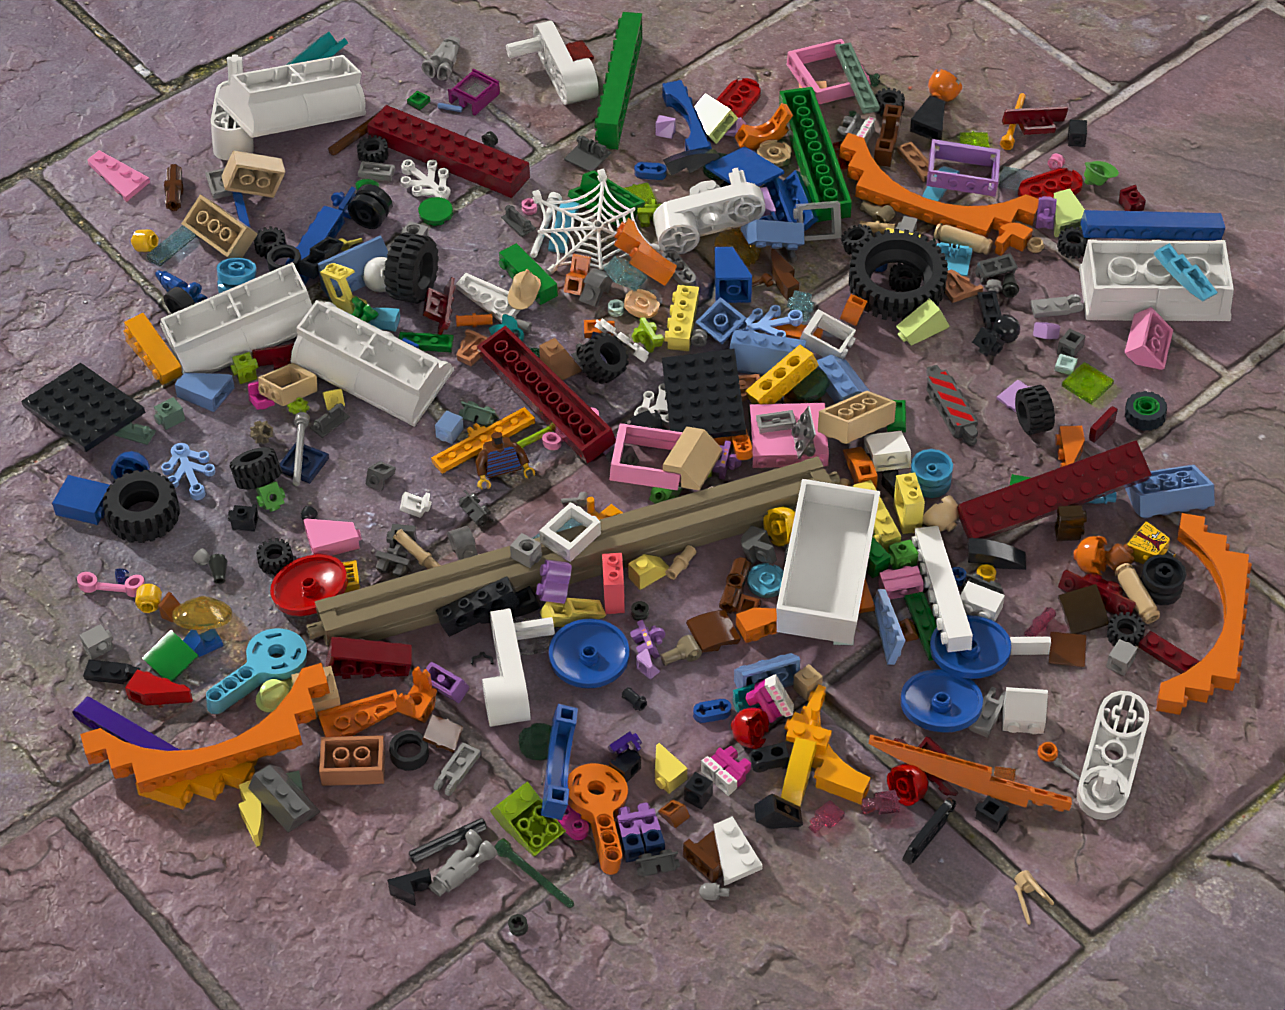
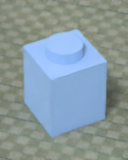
(449, 427)

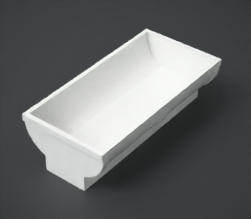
(294, 96)
(238, 321)
(368, 362)

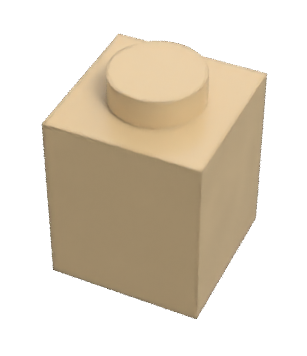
(807, 681)

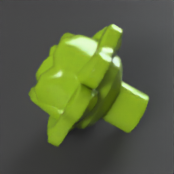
(298, 406)

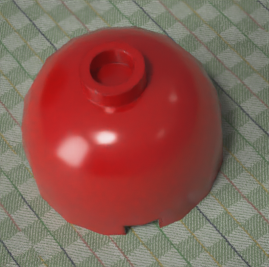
(749, 727)
(908, 782)

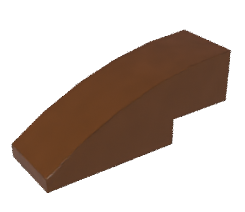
(783, 275)

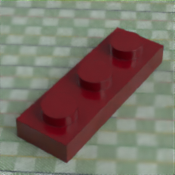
(1167, 653)

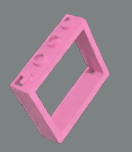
(799, 57)
(642, 475)

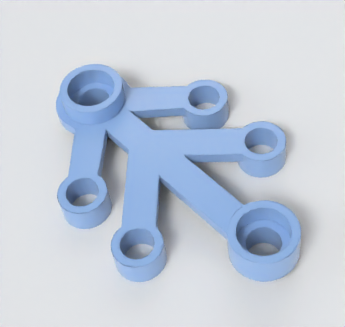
(765, 324)
(180, 453)

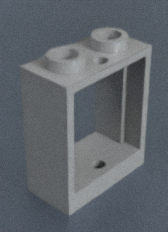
(835, 215)

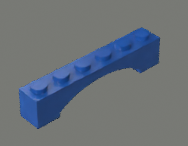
(676, 96)
(556, 780)

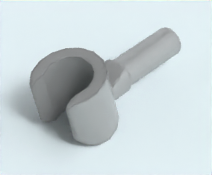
(581, 500)

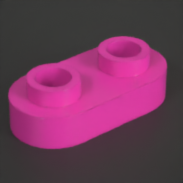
(570, 822)

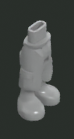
(442, 59)
(461, 865)

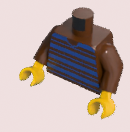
(500, 458)

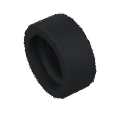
(283, 251)
(177, 299)
(411, 763)

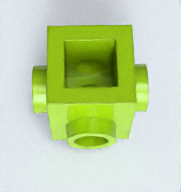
(244, 367)

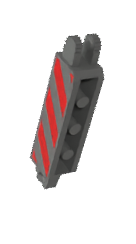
(951, 405)

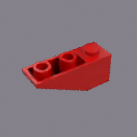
(153, 690)

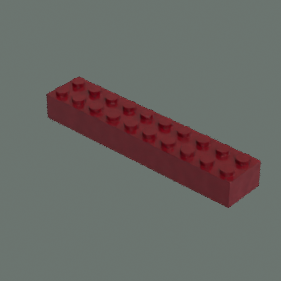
(451, 151)
(546, 394)
(1044, 493)

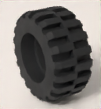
(411, 267)
(139, 488)

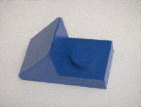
(203, 642)

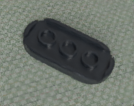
(929, 831)

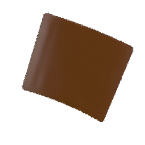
(1067, 649)

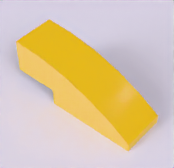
(798, 770)

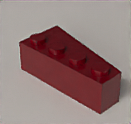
(368, 658)

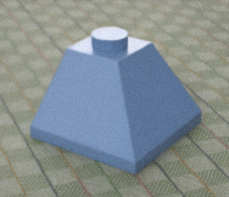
(721, 320)

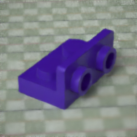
(621, 744)

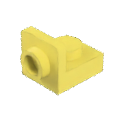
(333, 397)

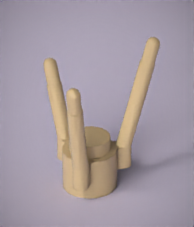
(1027, 883)

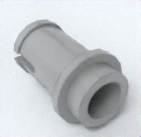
(523, 325)

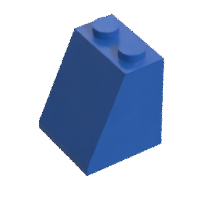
(732, 277)

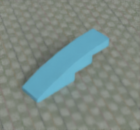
(1187, 275)

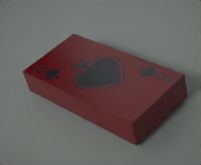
(1102, 424)

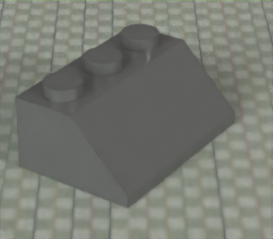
(282, 797)

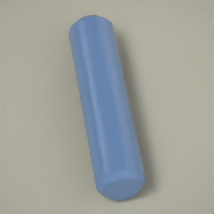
(449, 107)

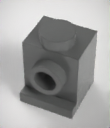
(1071, 343)

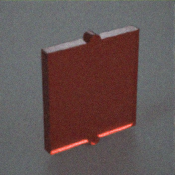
(579, 50)

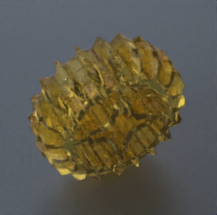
(734, 238)

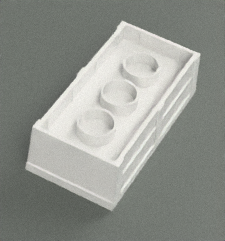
(1128, 278)
(826, 561)

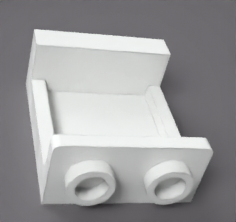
(888, 450)

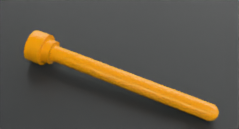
(1007, 141)

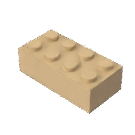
(219, 228)
(856, 417)

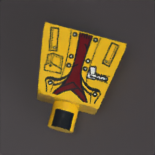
(1149, 543)

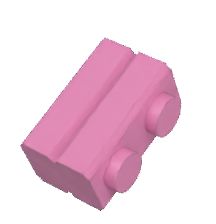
(901, 581)

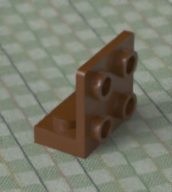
(704, 856)

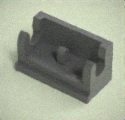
(995, 266)

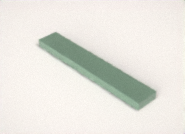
(857, 78)

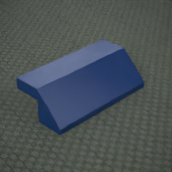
(787, 194)

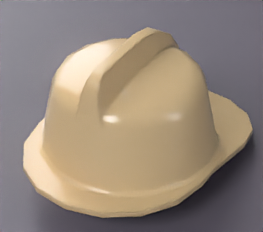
(523, 290)

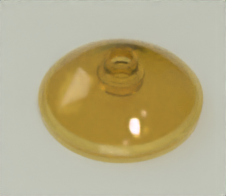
(202, 613)

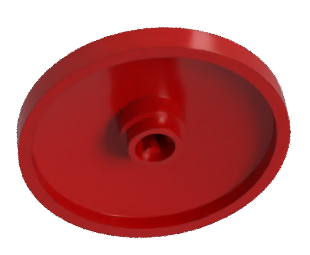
(306, 581)

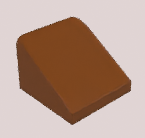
(747, 602)
(167, 606)
(908, 630)
(674, 813)

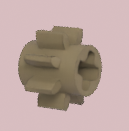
(261, 432)

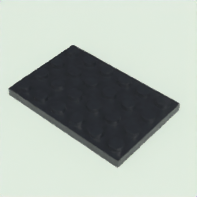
(704, 393)
(83, 407)

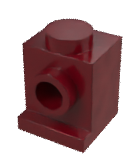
(1131, 199)

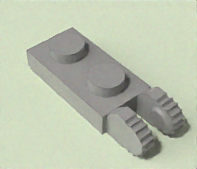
(1056, 306)
(990, 713)
(457, 768)

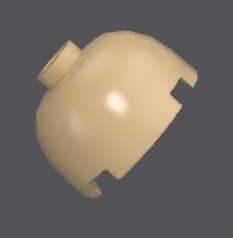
(942, 514)

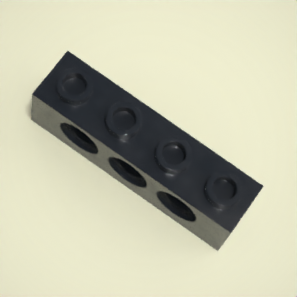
(477, 606)

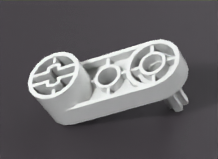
(572, 79)
(225, 130)
(686, 219)
(507, 694)
(1102, 795)

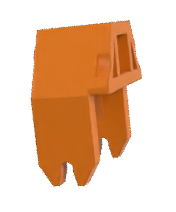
(421, 698)

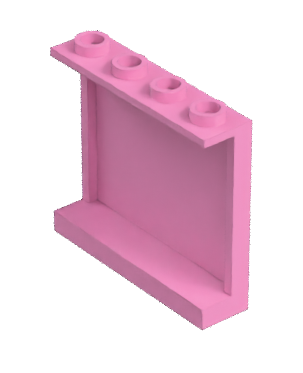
(778, 447)

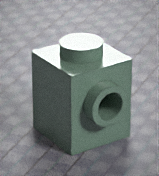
(169, 413)

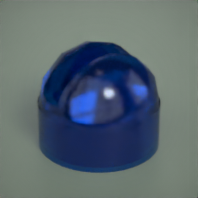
(120, 575)

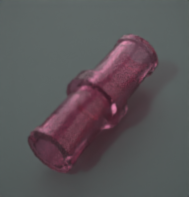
(1040, 623)

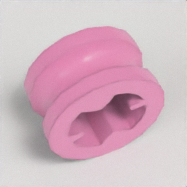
(1059, 159)
(529, 210)

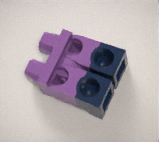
(637, 825)

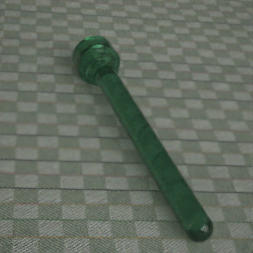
(505, 850)

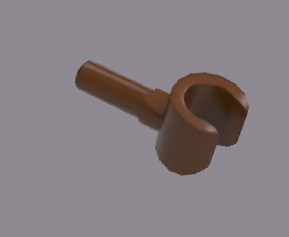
(766, 279)

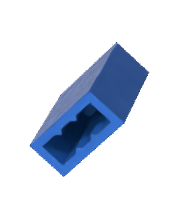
(80, 500)

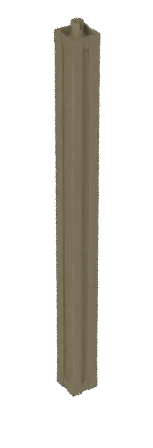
(650, 530)

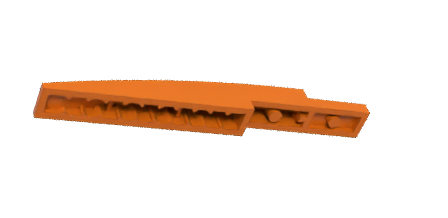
(970, 775)

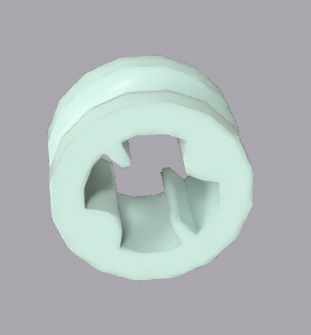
(615, 308)

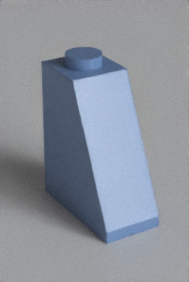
(204, 389)

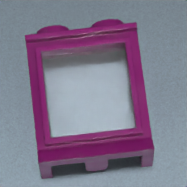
(475, 89)

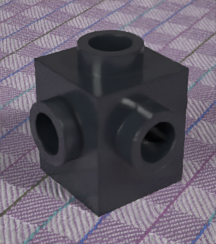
(989, 342)

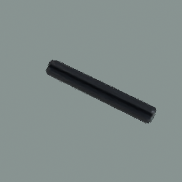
(446, 840)

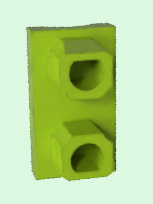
(646, 214)
(646, 335)

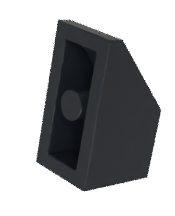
(777, 813)

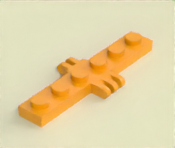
(478, 436)

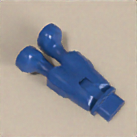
(170, 281)

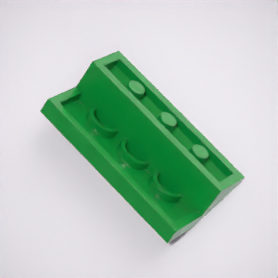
(626, 198)

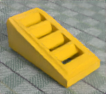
(352, 585)

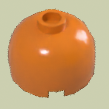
(944, 85)
(1091, 555)

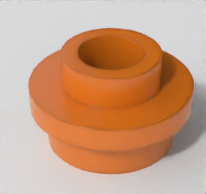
(1047, 747)

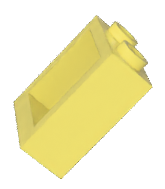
(908, 502)

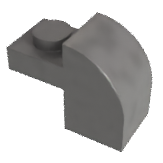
(596, 283)
(462, 542)

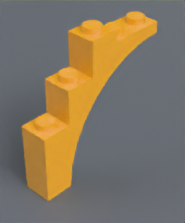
(831, 772)
(205, 785)

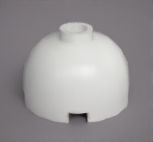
(374, 274)

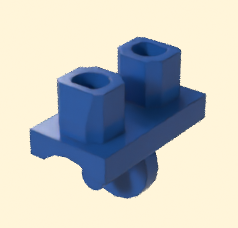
(343, 201)

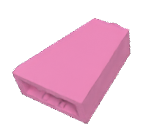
(331, 536)

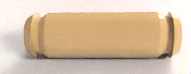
(954, 235)
(1137, 592)

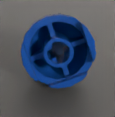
(127, 463)

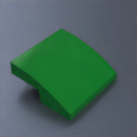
(170, 656)

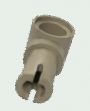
(882, 214)
(686, 649)

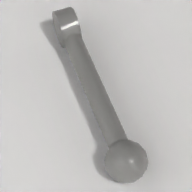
(1058, 763)

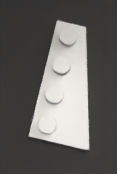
(486, 295)

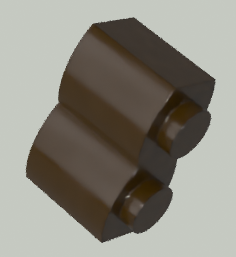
(1070, 523)

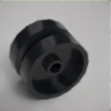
(370, 206)
(1163, 579)

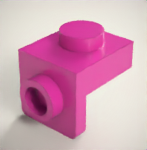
(257, 399)

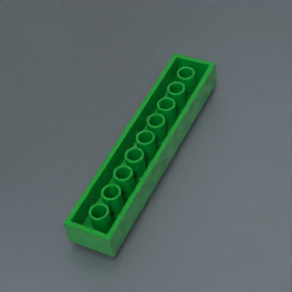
(619, 80)
(815, 152)

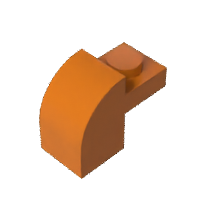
(1012, 235)
(579, 269)
(853, 310)

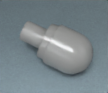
(712, 891)

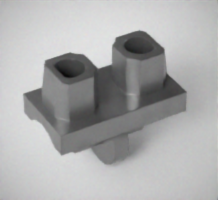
(401, 564)

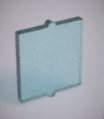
(1013, 177)

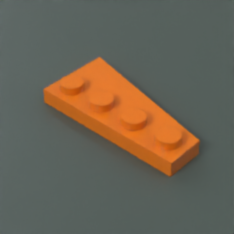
(357, 715)

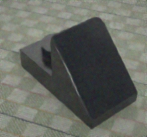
(405, 886)

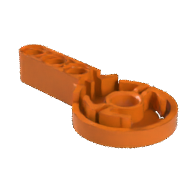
(600, 809)

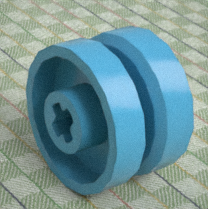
(234, 273)
(933, 472)

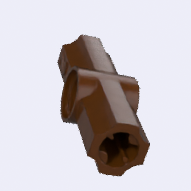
(173, 187)
(735, 585)

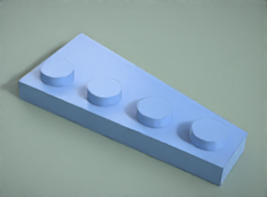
(889, 627)

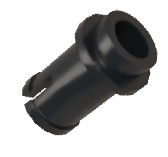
(638, 702)

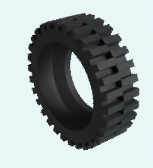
(903, 249)

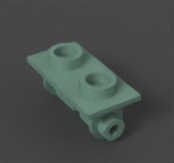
(485, 415)
(136, 433)

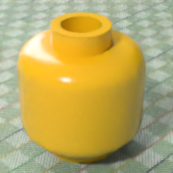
(144, 240)
(148, 598)

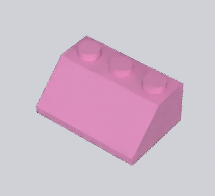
(1149, 339)

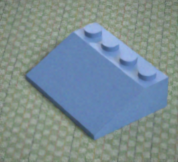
(1172, 491)

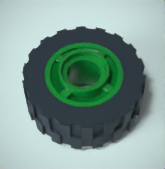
(1145, 411)

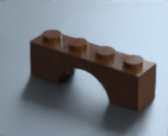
(888, 136)

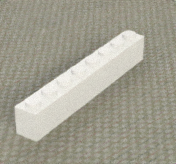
(942, 589)

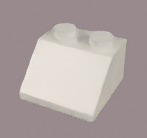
(1024, 710)

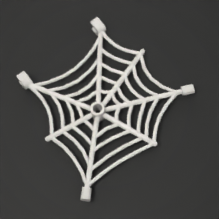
(597, 226)

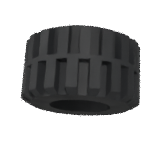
(593, 363)
(1034, 409)
(255, 468)

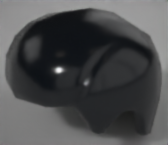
(1007, 327)

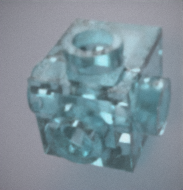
(803, 302)

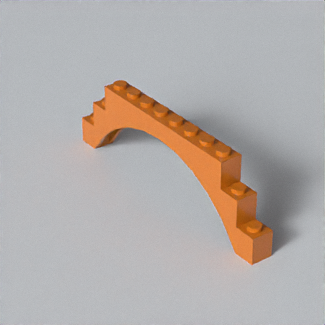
(881, 190)
(1220, 665)
(165, 768)

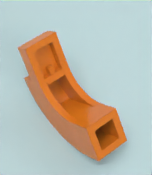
(773, 129)

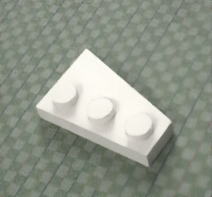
(735, 852)

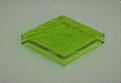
(1087, 383)

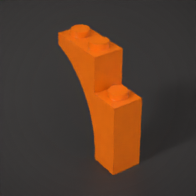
(642, 254)

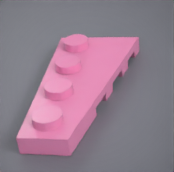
(122, 177)

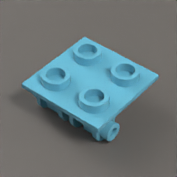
(957, 258)

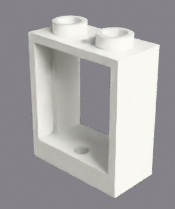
(832, 326)
(562, 546)

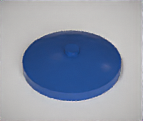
(589, 653)
(988, 655)
(941, 701)

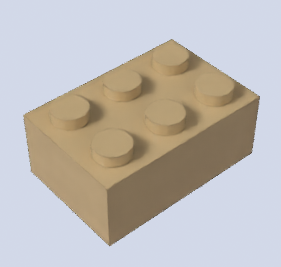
(253, 174)

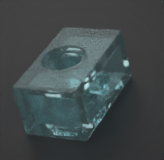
(624, 273)

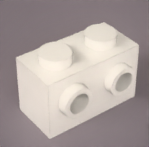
(981, 601)

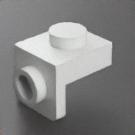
(414, 504)

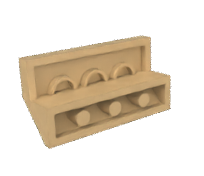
(693, 457)

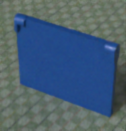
(755, 167)

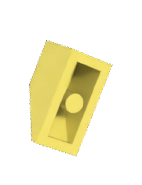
(646, 570)
(668, 770)

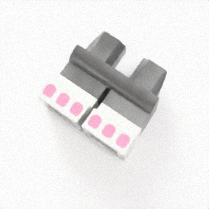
(857, 126)

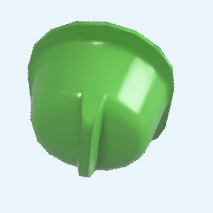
(1099, 172)

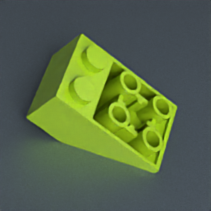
(522, 819)

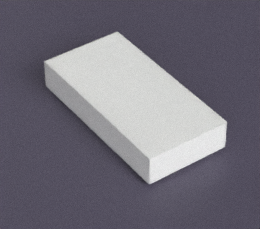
(1030, 645)

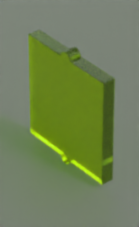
(974, 138)
(642, 191)

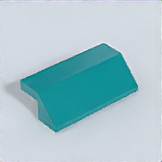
(322, 48)

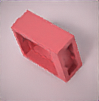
(613, 583)

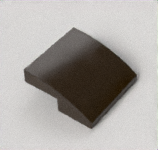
(1083, 609)

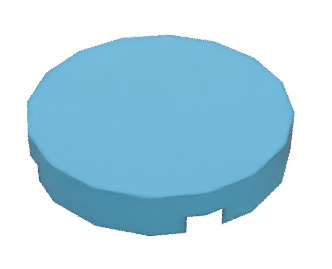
(765, 580)

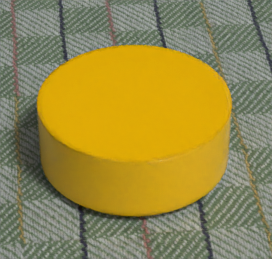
(987, 572)

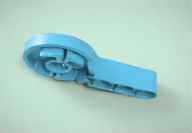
(259, 667)

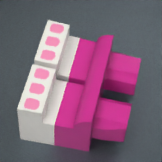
(771, 697)
(724, 770)

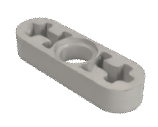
(680, 275)

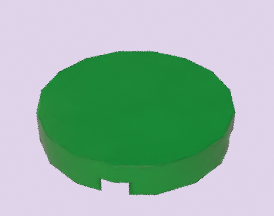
(435, 211)

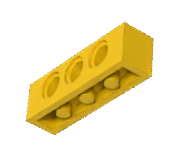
(782, 377)

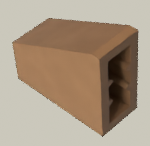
(558, 359)

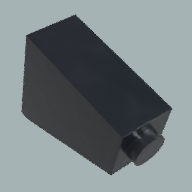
(929, 119)

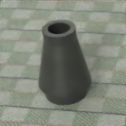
(1010, 286)
(218, 567)

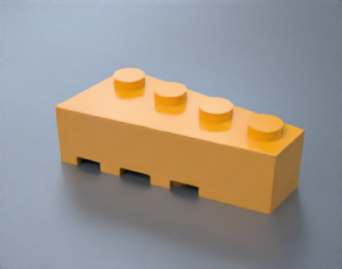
(151, 349)

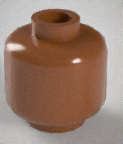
(1119, 555)

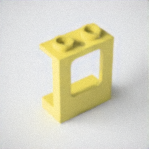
(339, 274)

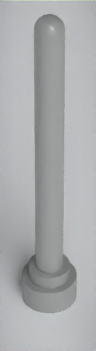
(301, 421)

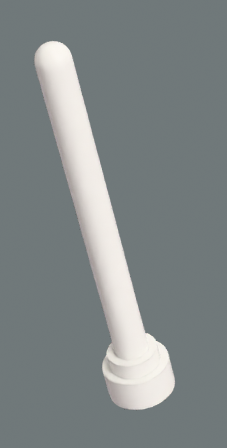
(553, 196)

